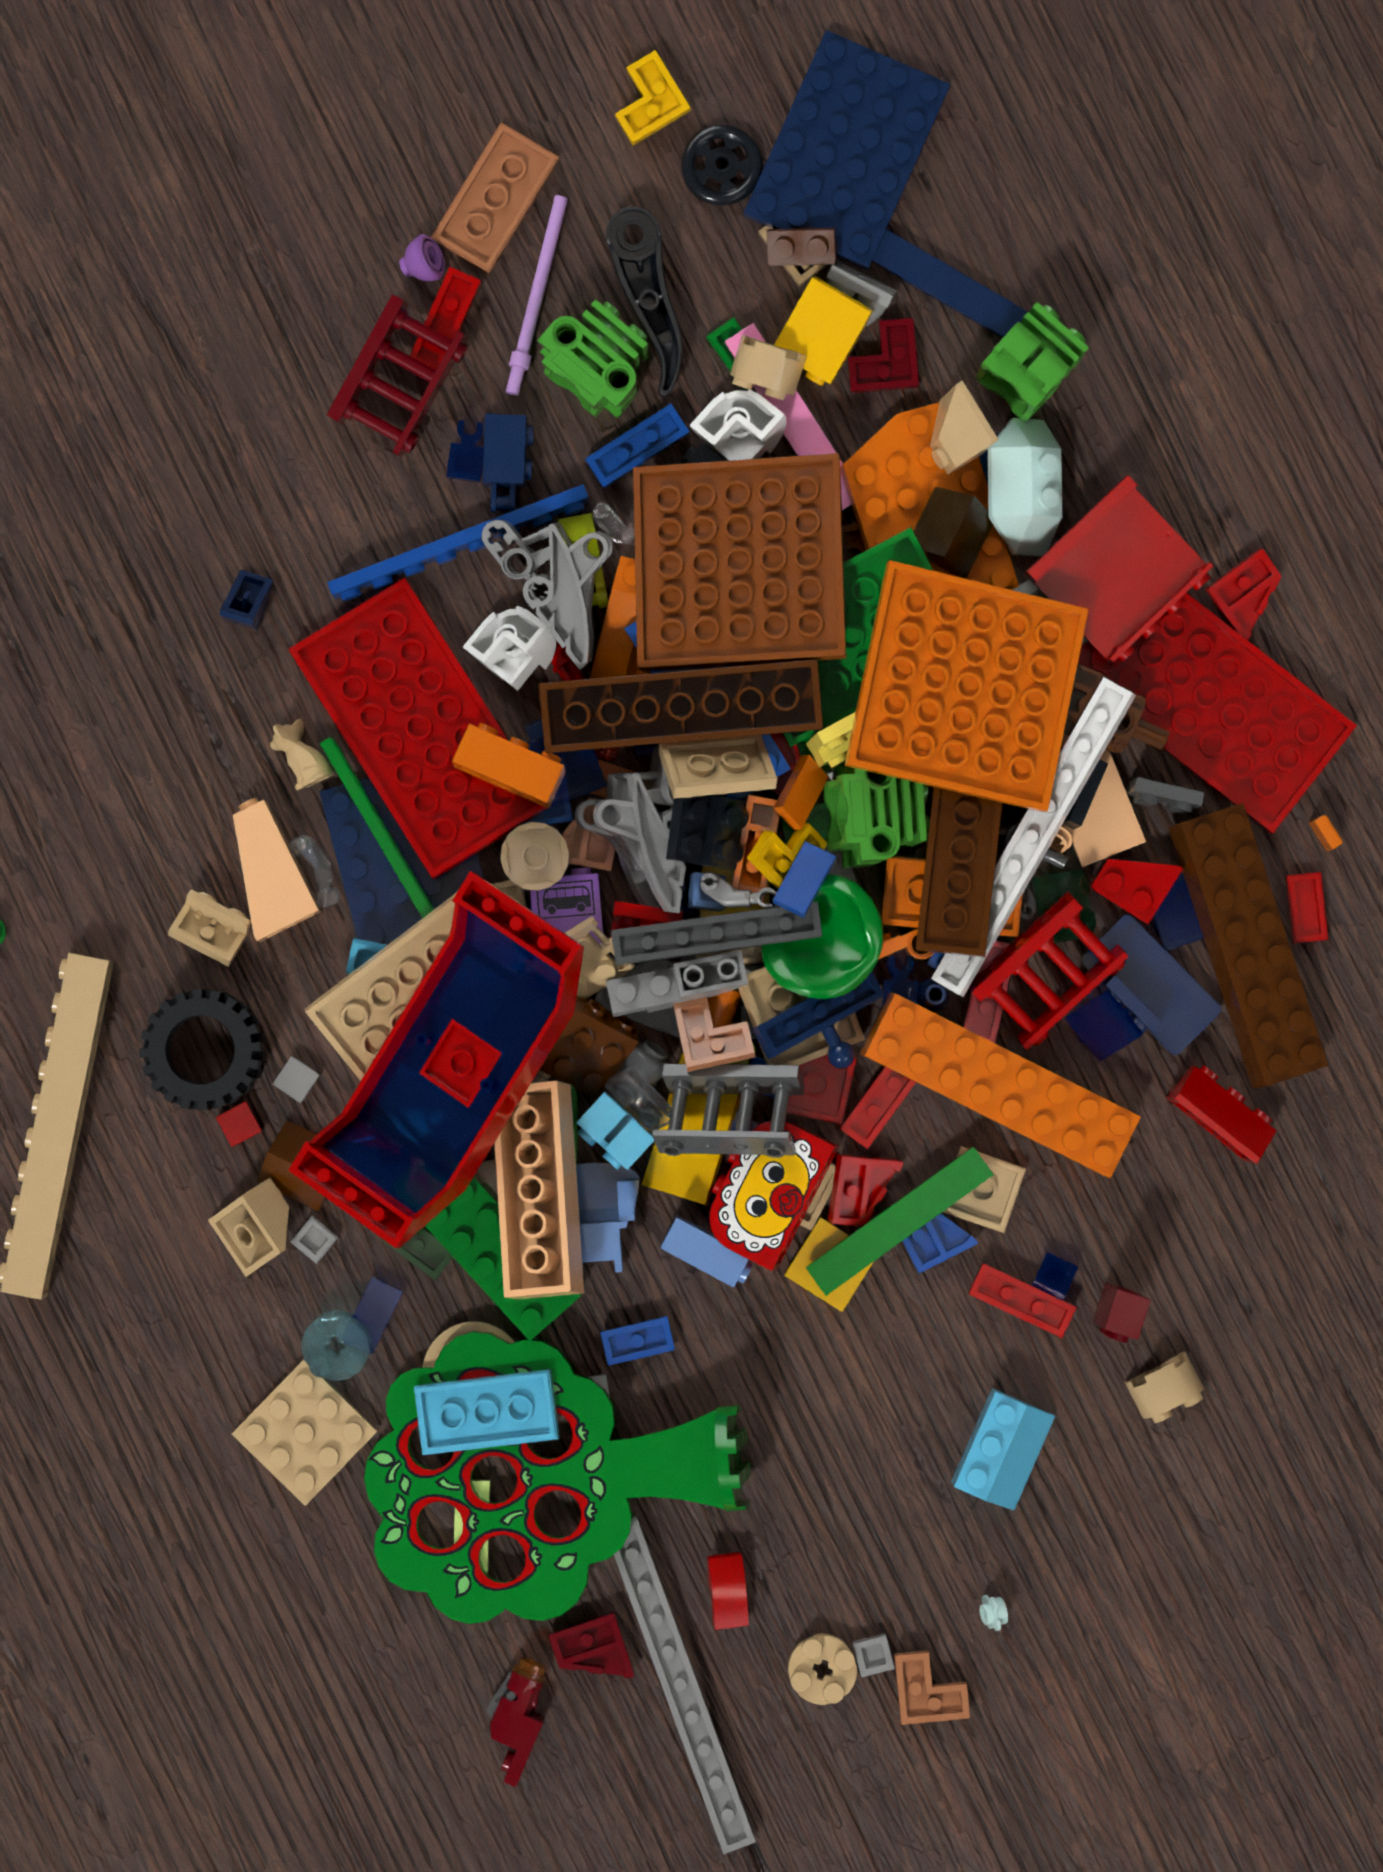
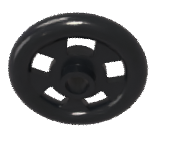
(697, 179)

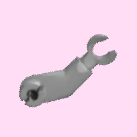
(728, 896)

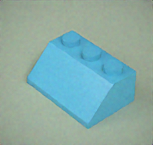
(1002, 1450)

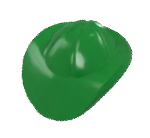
(843, 954)

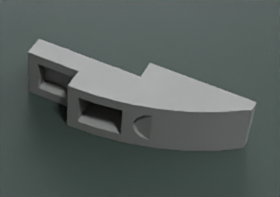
(677, 984)

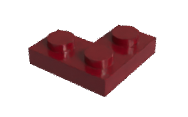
(895, 366)

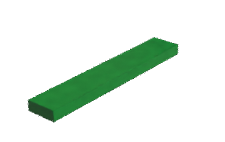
(377, 826)
(899, 1221)

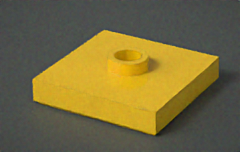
(819, 1241)

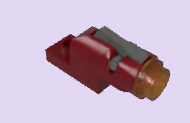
(513, 1717)

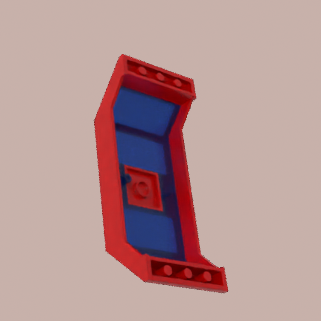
(449, 1067)

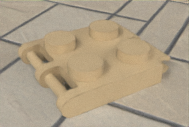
(596, 962)

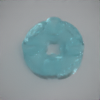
(347, 1330)

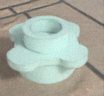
(993, 1612)

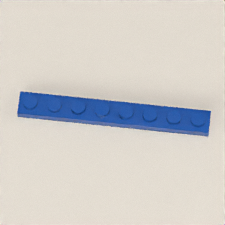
(445, 549)

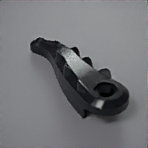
(644, 285)

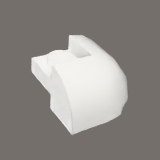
(740, 425)
(512, 645)

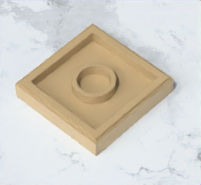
(992, 1200)

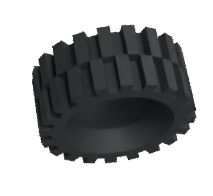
(247, 1045)

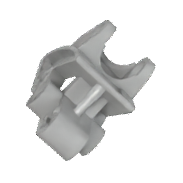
(569, 584)
(640, 833)

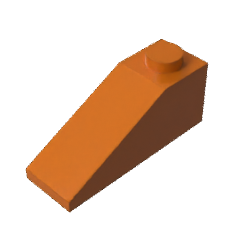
(760, 818)

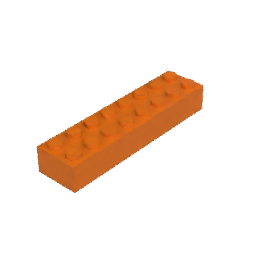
(1000, 1085)

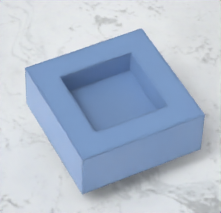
(697, 898)

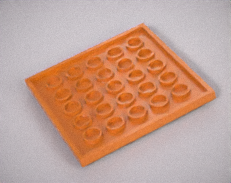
(966, 686)

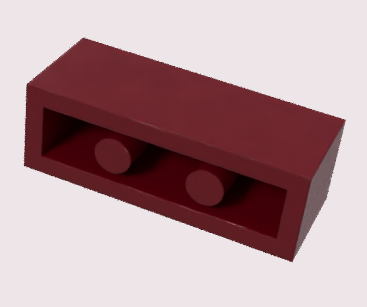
(1121, 1313)

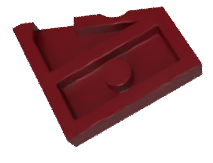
(593, 1647)

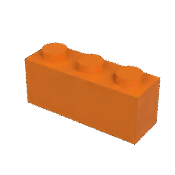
(509, 764)

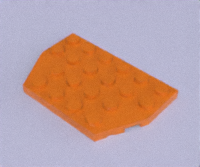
(894, 479)

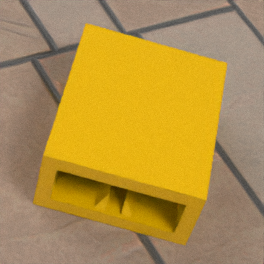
(824, 329)

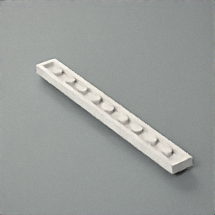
(1040, 828)

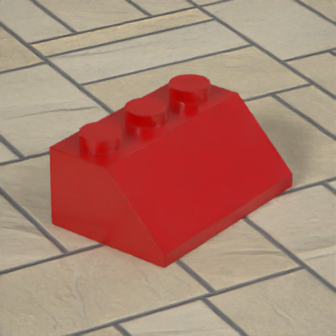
(1223, 1113)

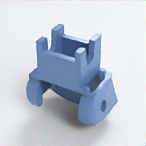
(605, 1206)

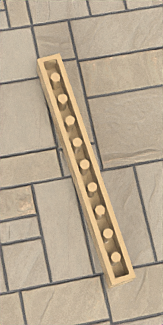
(56, 1126)

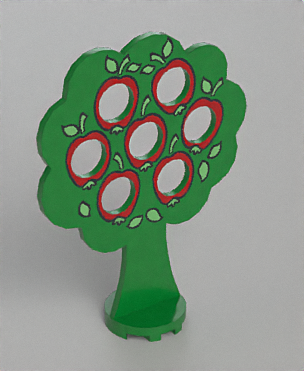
(684, 1462)

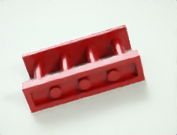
(1015, 961)

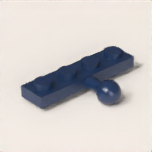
(815, 1016)

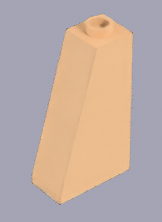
(272, 877)

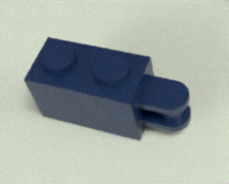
(505, 457)

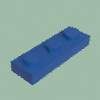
(637, 446)

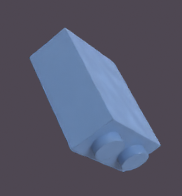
(705, 1252)

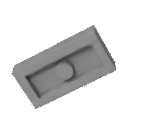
(871, 291)

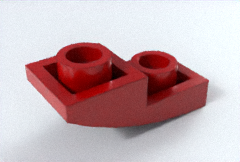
(727, 1590)

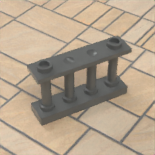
(729, 1079)

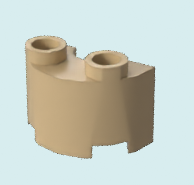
(767, 367)
(1166, 1388)

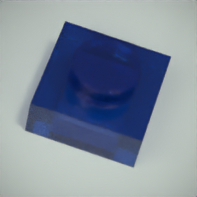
(1055, 1276)

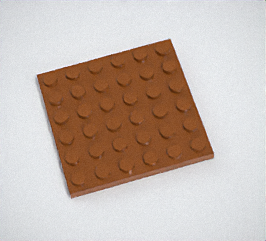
(739, 562)

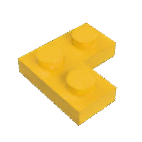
(659, 103)
(775, 857)

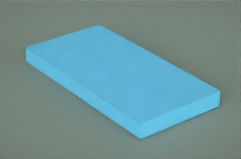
(486, 1412)

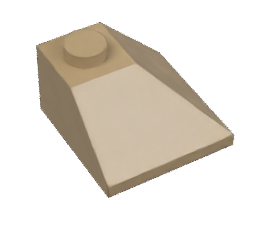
(959, 430)
(254, 1226)

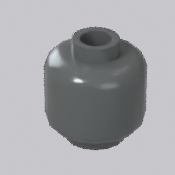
(648, 1060)

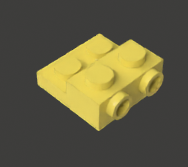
(832, 742)

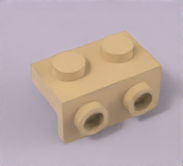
(210, 927)

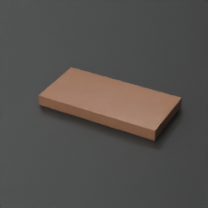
(495, 198)

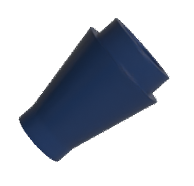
(923, 995)

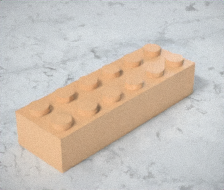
(539, 1196)

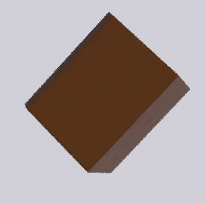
(280, 1158)

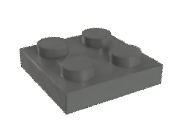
(1177, 798)

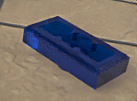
(377, 1308)

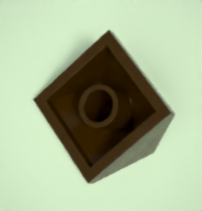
(953, 530)

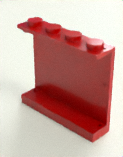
(1122, 568)

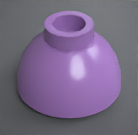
(423, 259)

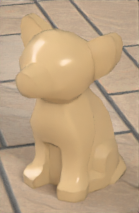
(305, 761)

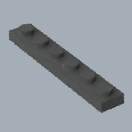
(713, 934)

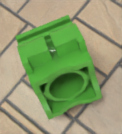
(596, 358)
(1032, 361)
(873, 816)

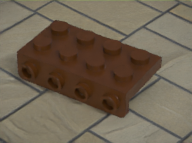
(591, 1048)

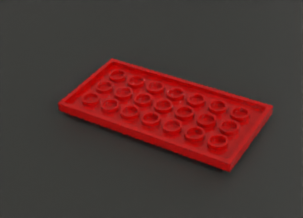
(1229, 711)
(404, 716)

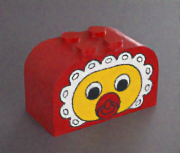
(767, 1197)

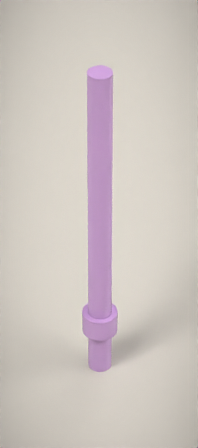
(520, 358)

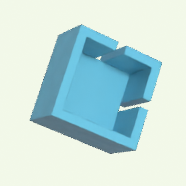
(615, 1131)

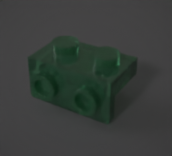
(1052, 887)

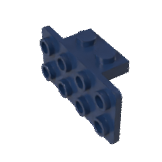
(1155, 987)

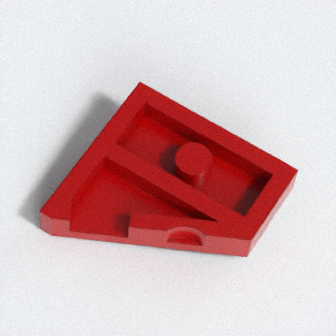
(1245, 591)

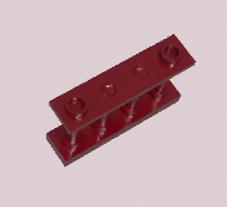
(379, 347)

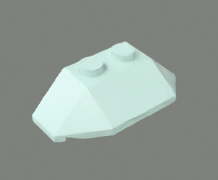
(1025, 486)

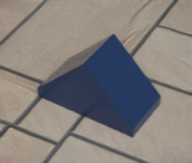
(247, 600)

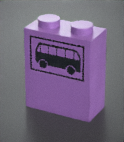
(570, 901)

